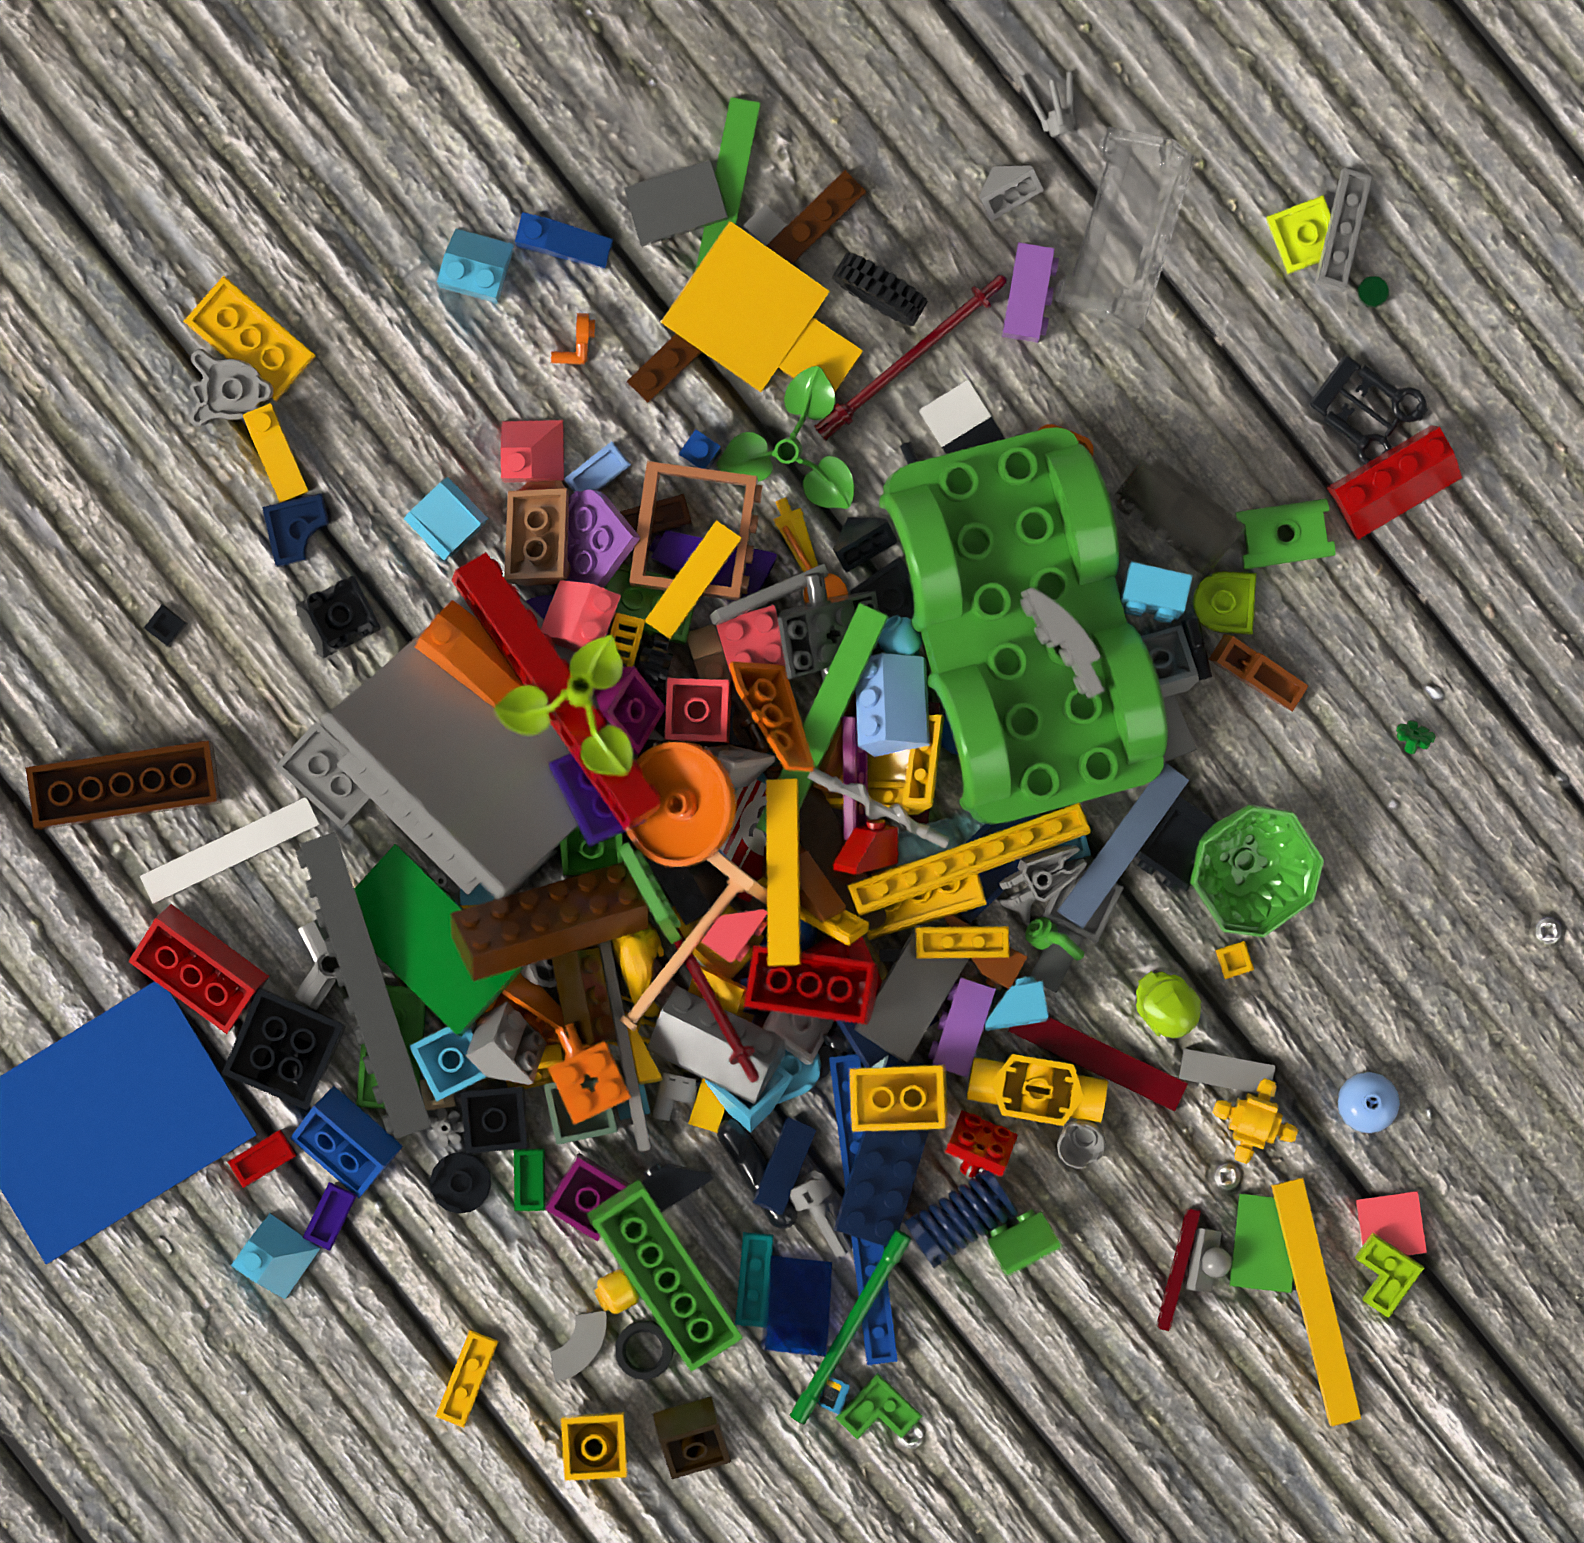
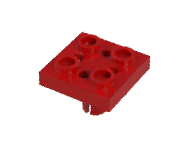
(980, 1144)

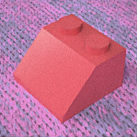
(579, 614)

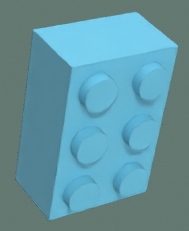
(1154, 592)

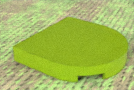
(1226, 602)

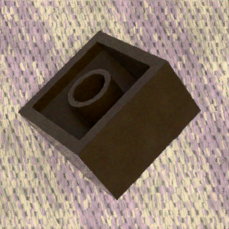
(691, 1437)

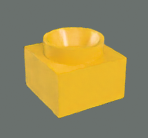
(578, 1461)

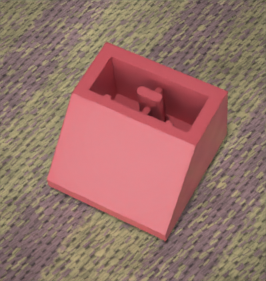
(732, 931)

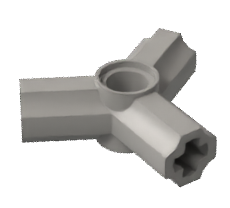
(318, 981)

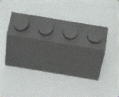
(693, 1040)

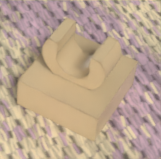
(429, 1100)

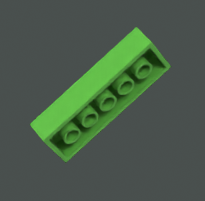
(664, 1275)

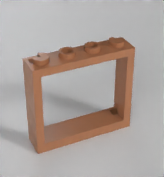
(748, 525)

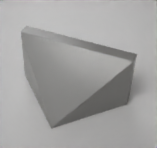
(1008, 188)

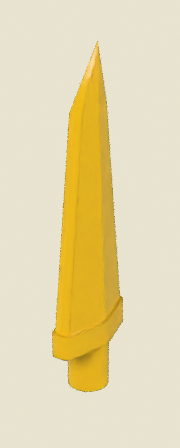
(795, 522)

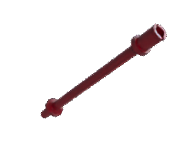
(844, 412)
(740, 1053)

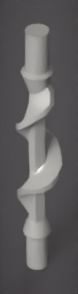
(875, 809)

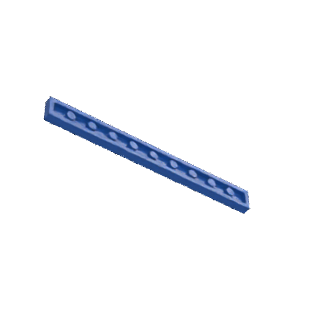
(878, 1323)

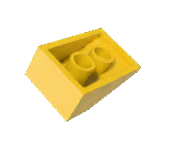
(899, 1098)

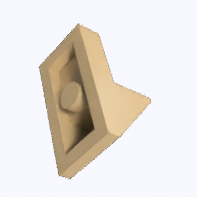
(708, 654)

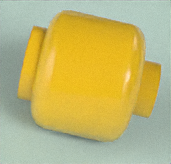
(616, 1292)

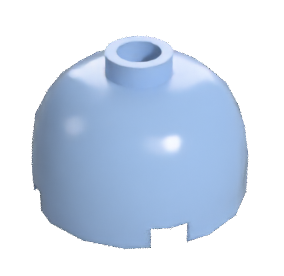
(1357, 1092)

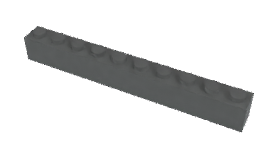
(364, 985)

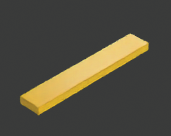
(783, 872)

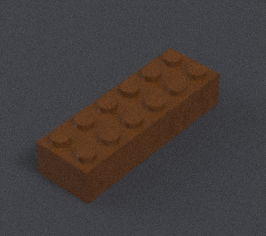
(123, 785)
(549, 921)

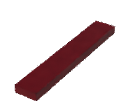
(1104, 1061)

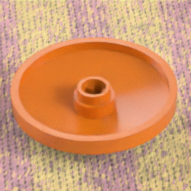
(694, 806)

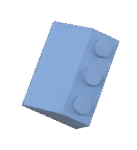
(893, 704)

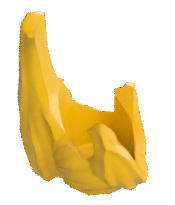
(636, 957)

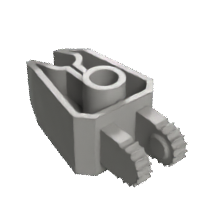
(1044, 874)

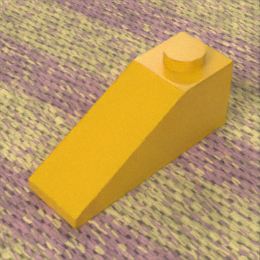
(275, 452)

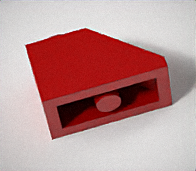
(869, 848)

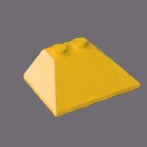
(903, 776)

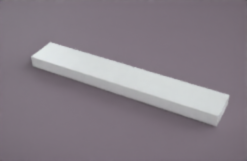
(229, 850)

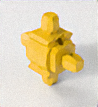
(1255, 1120)

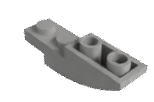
(1059, 627)

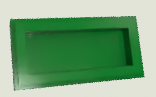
(529, 1180)

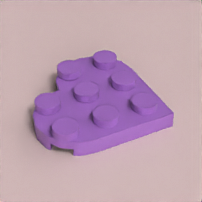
(596, 538)

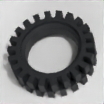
(880, 289)

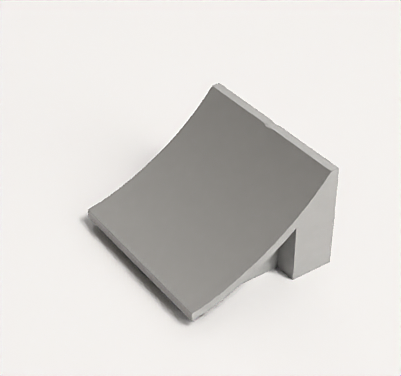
(455, 772)

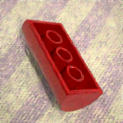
(817, 988)

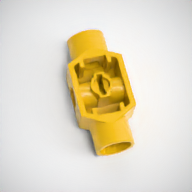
(1037, 1089)

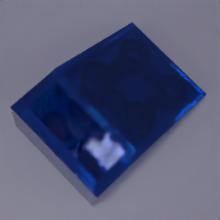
(797, 1306)

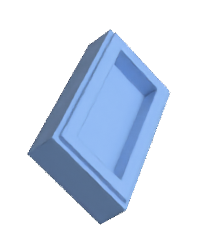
(598, 470)

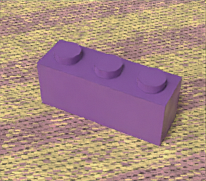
(1030, 293)
(962, 1026)

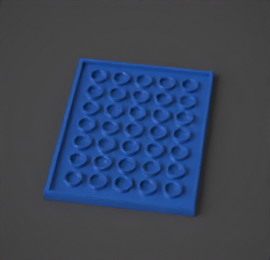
(111, 1120)

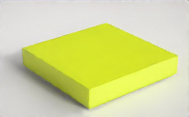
(1300, 233)

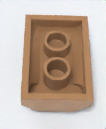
(537, 534)

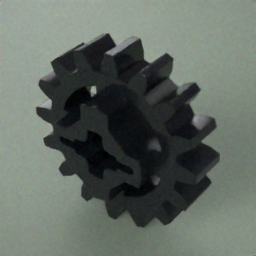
(655, 662)

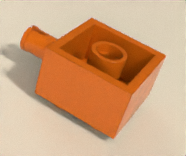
(582, 1061)

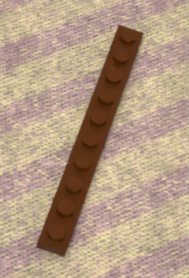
(789, 244)

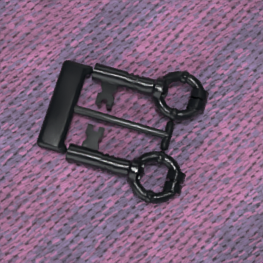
(1335, 384)

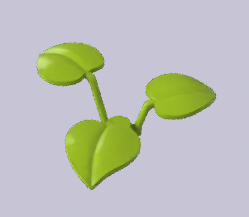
(591, 666)

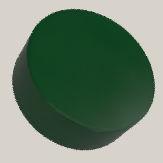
(1373, 292)

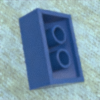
(346, 1141)

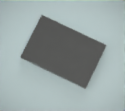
(676, 203)

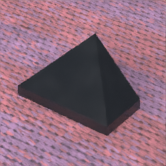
(862, 540)

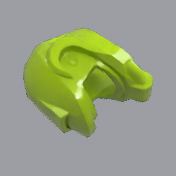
(1167, 1004)

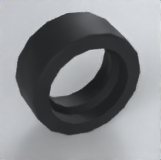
(626, 1365)

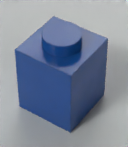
(699, 451)

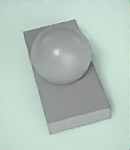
(1206, 1260)

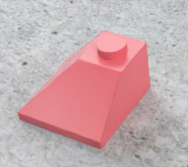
(532, 451)

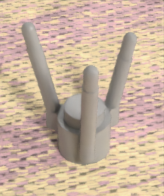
(1060, 120)

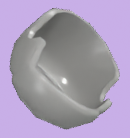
(1081, 1143)

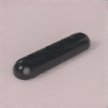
(751, 1166)

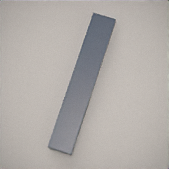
(1122, 846)

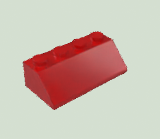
(1396, 481)
(198, 968)

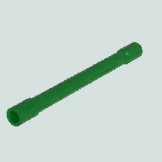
(810, 1396)

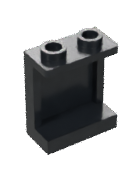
(1174, 845)

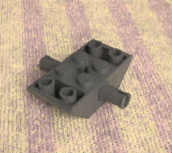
(816, 629)

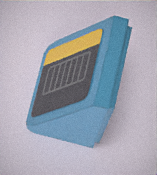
(834, 1395)

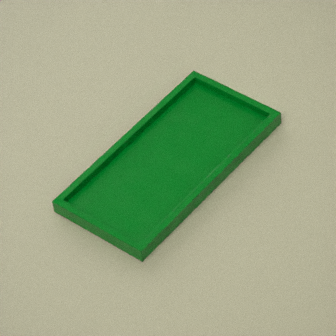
(413, 936)

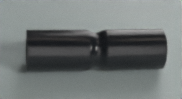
(1196, 643)

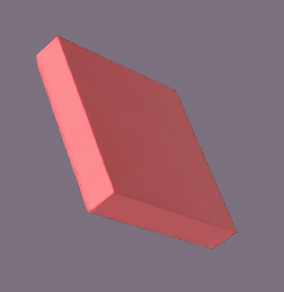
(1394, 1219)

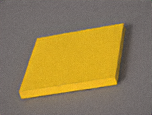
(745, 306)

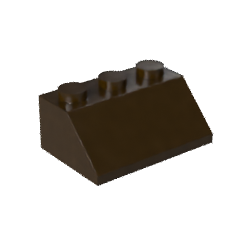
(584, 995)

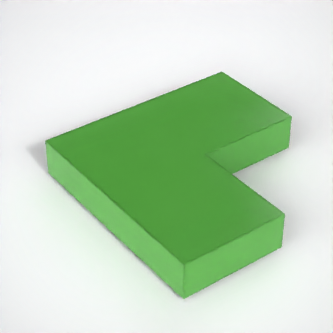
(877, 1401)

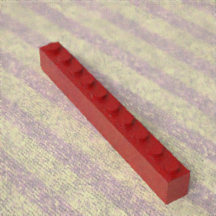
(538, 665)

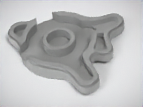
(226, 389)

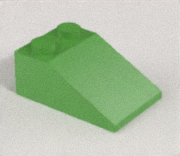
(1023, 1241)

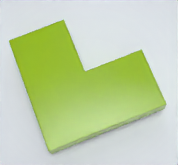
(1395, 1271)

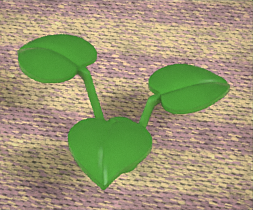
(748, 454)

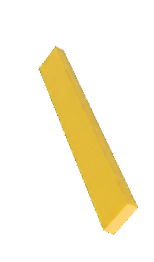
(969, 859)
(1316, 1301)

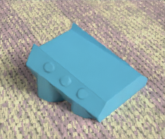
(446, 519)

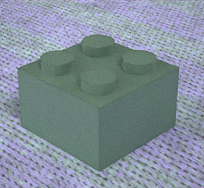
(563, 1126)

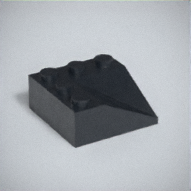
(283, 1048)

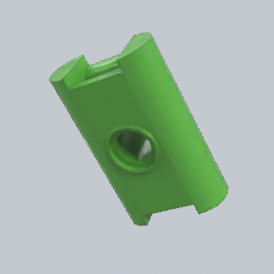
(1308, 530)

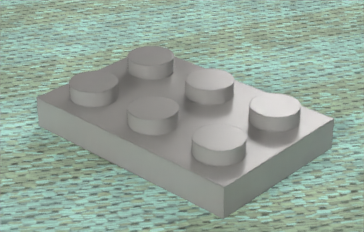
(314, 771)

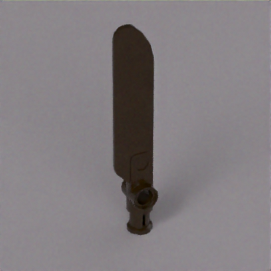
(818, 832)

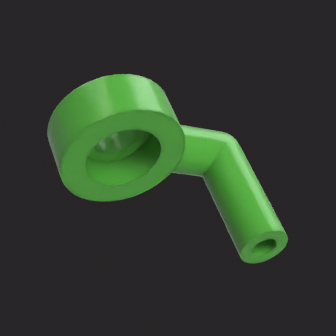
(1043, 933)

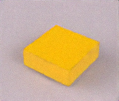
(1234, 960)

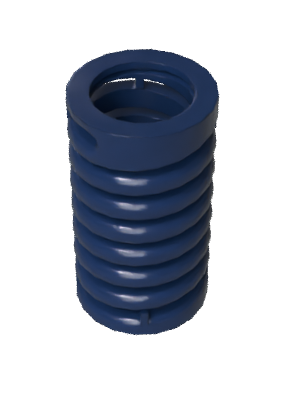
(960, 1217)

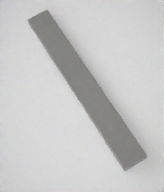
(624, 1047)

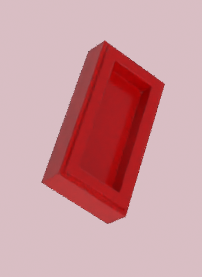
(262, 1158)

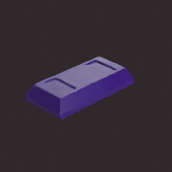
(329, 1216)

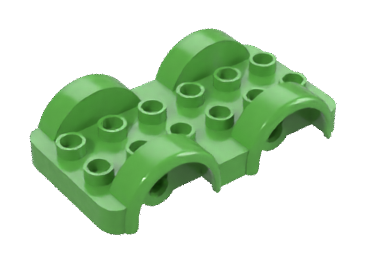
(975, 538)

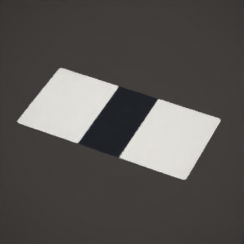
(960, 420)

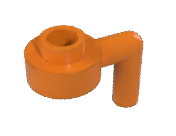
(584, 329)

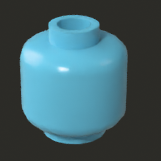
(900, 637)

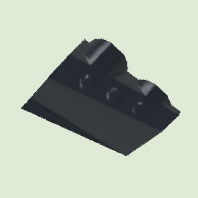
(337, 617)

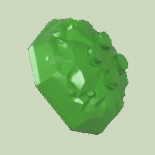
(1256, 870)

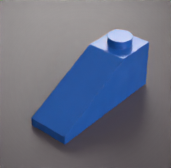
(562, 241)

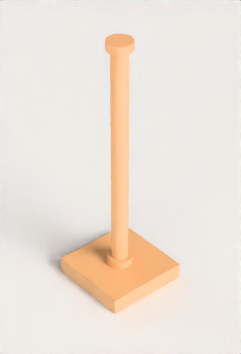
(738, 882)

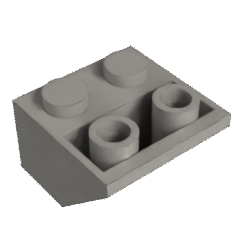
(506, 1046)

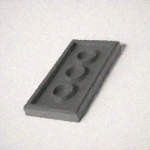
(909, 1000)

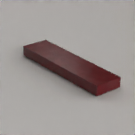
(1178, 1269)

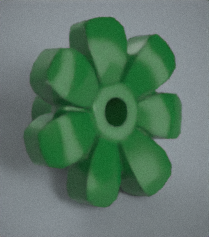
(1414, 736)

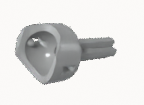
(810, 1194)

